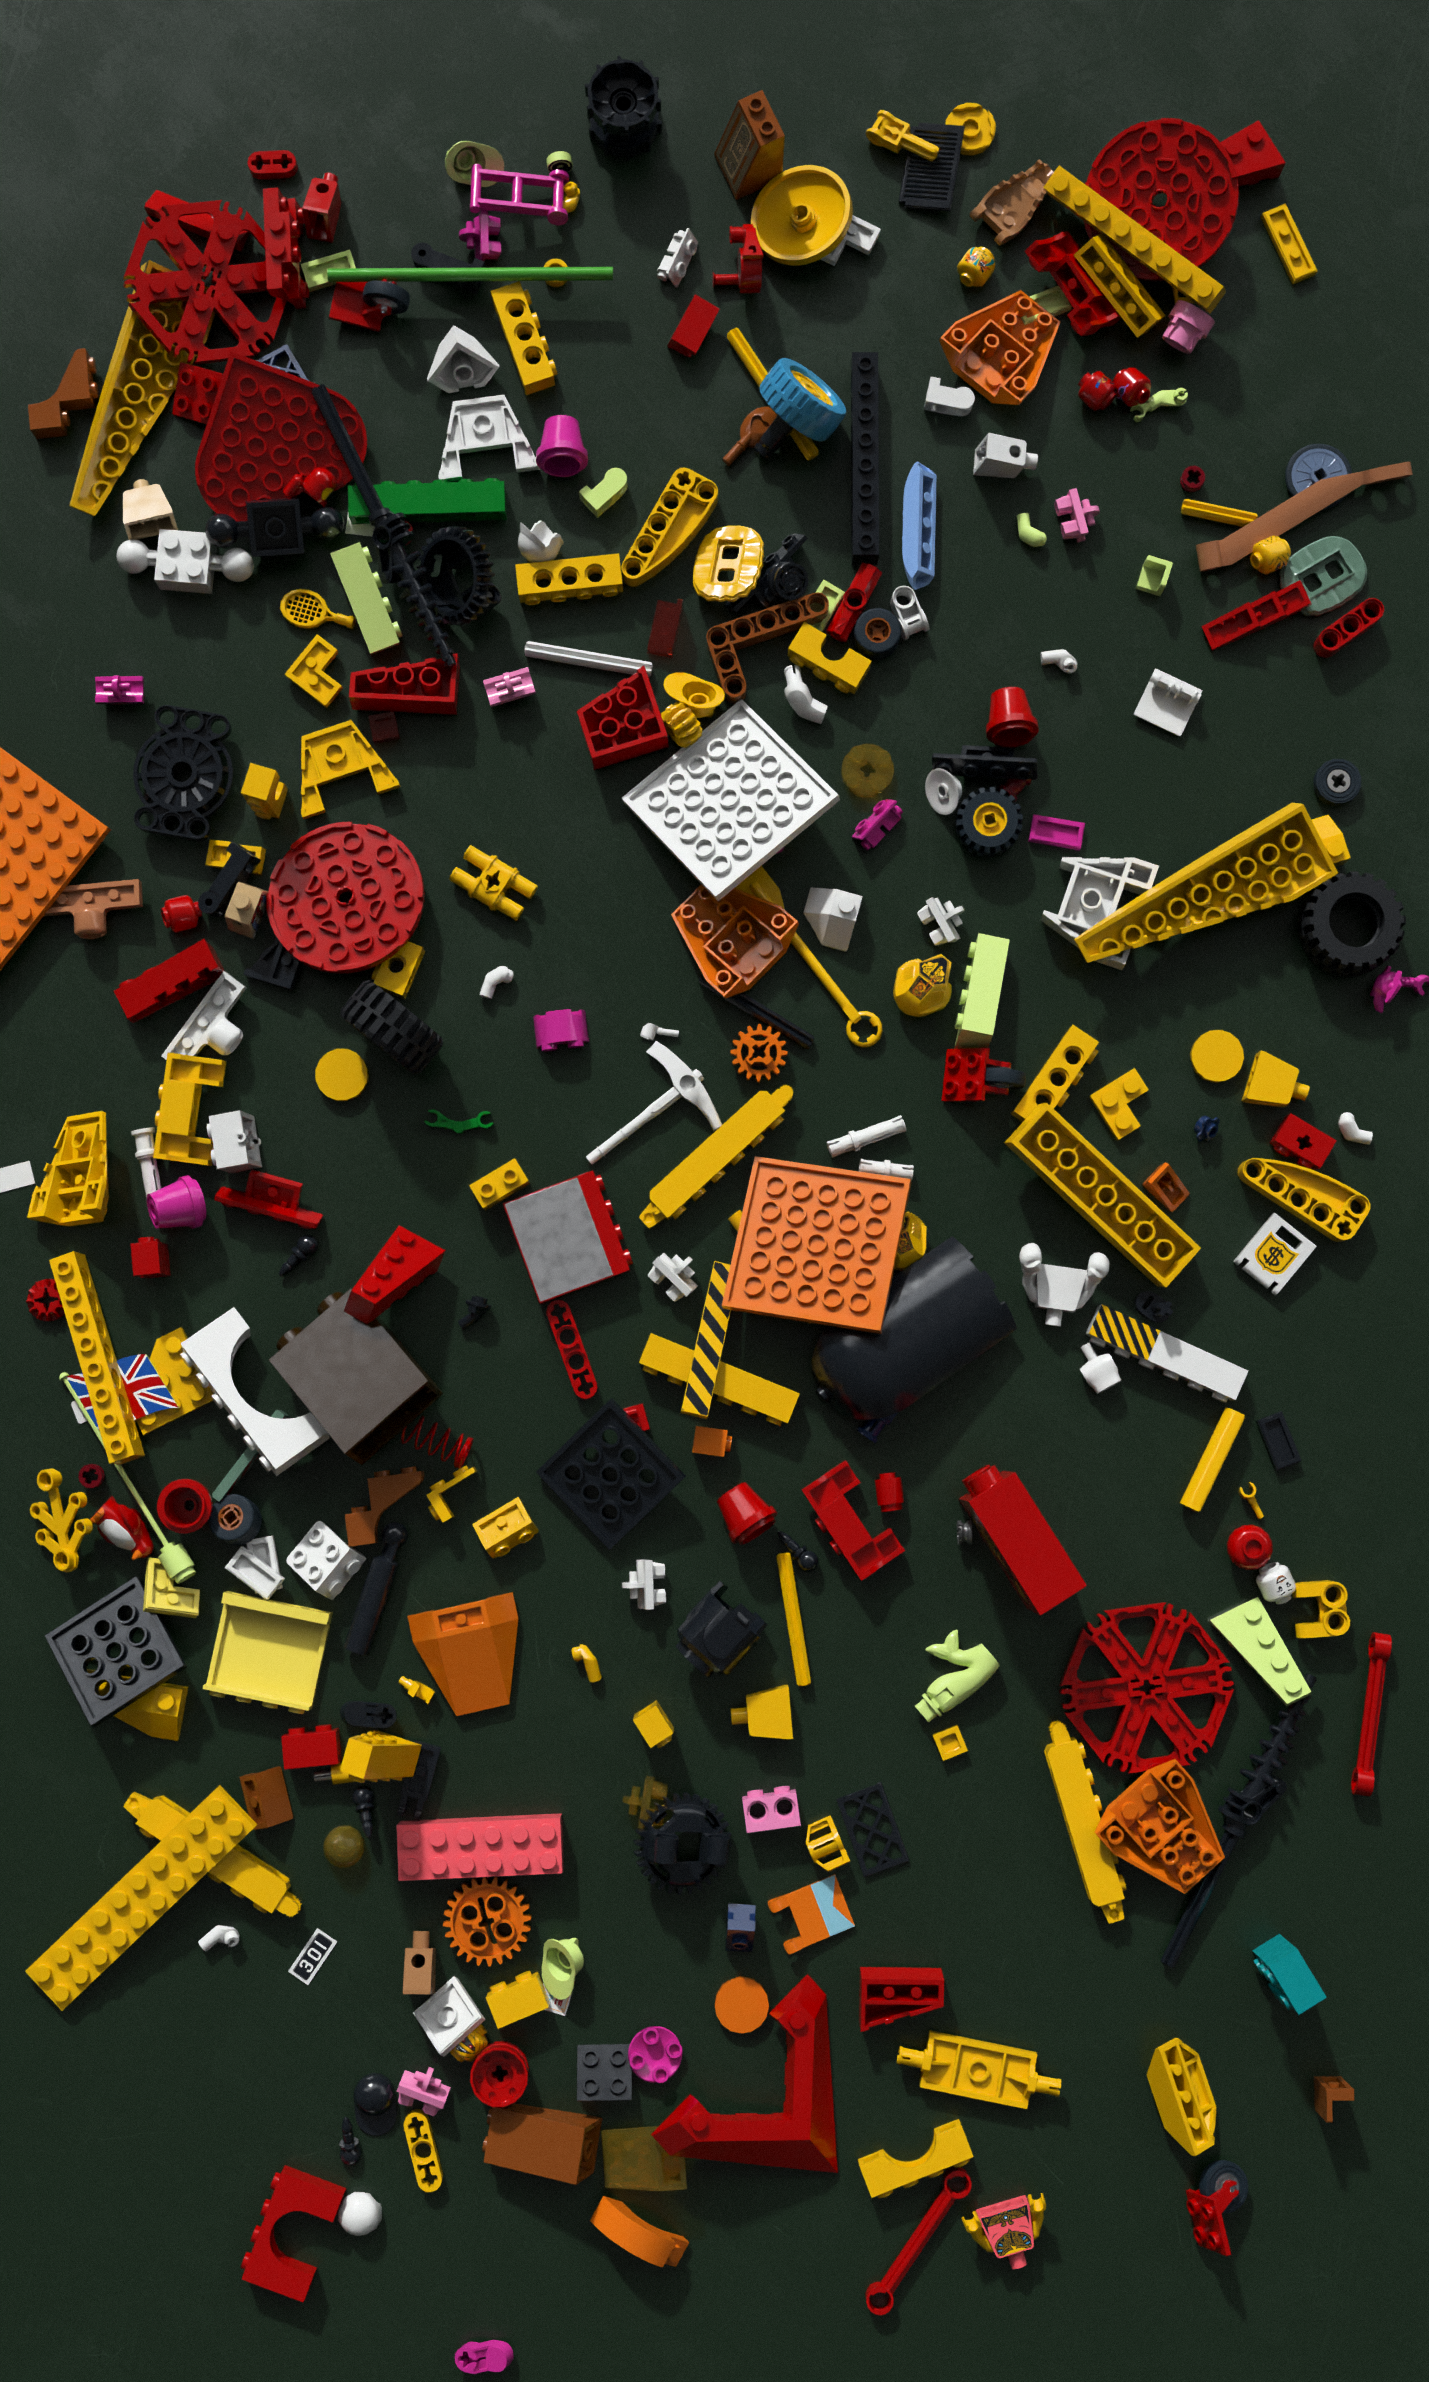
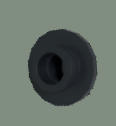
(477, 1307)

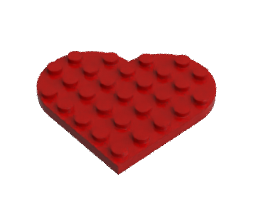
(266, 433)

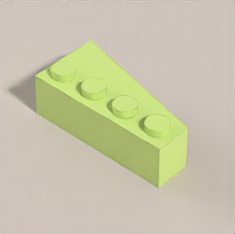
(365, 598)
(982, 992)

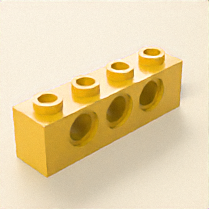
(1119, 285)
(532, 376)
(557, 570)
(1073, 1041)

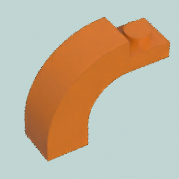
(636, 2235)

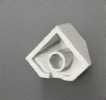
(461, 363)
(832, 916)

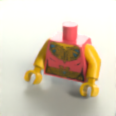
(1008, 2227)

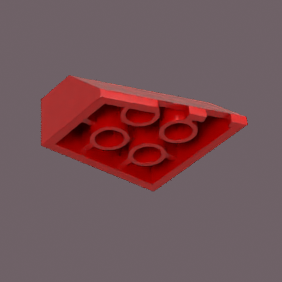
(623, 722)

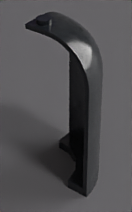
(933, 1325)

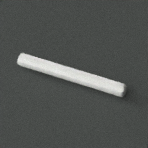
(586, 658)

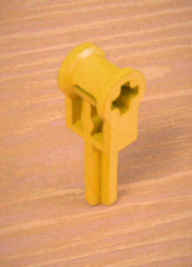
(896, 134)

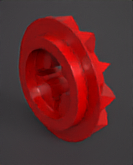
(39, 1309)

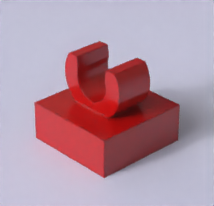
(639, 1416)

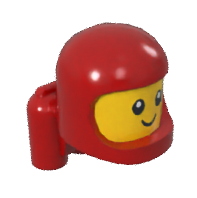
(317, 485)

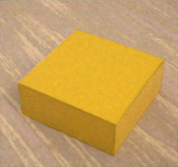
(949, 1742)

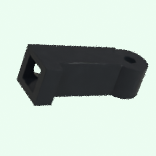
(426, 257)
(237, 869)

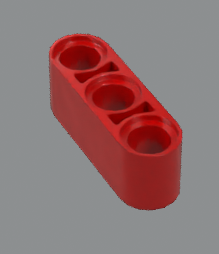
(1359, 622)

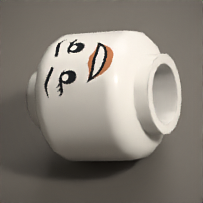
(1276, 1583)

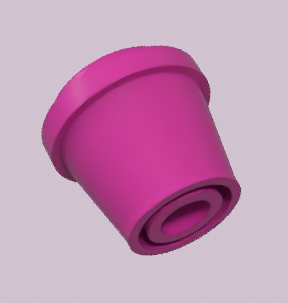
(561, 447)
(177, 1205)

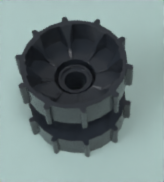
(620, 85)

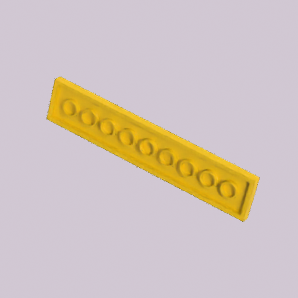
(141, 1897)

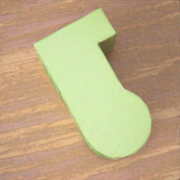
(606, 492)

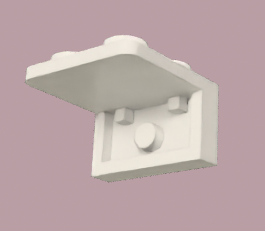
(325, 1560)

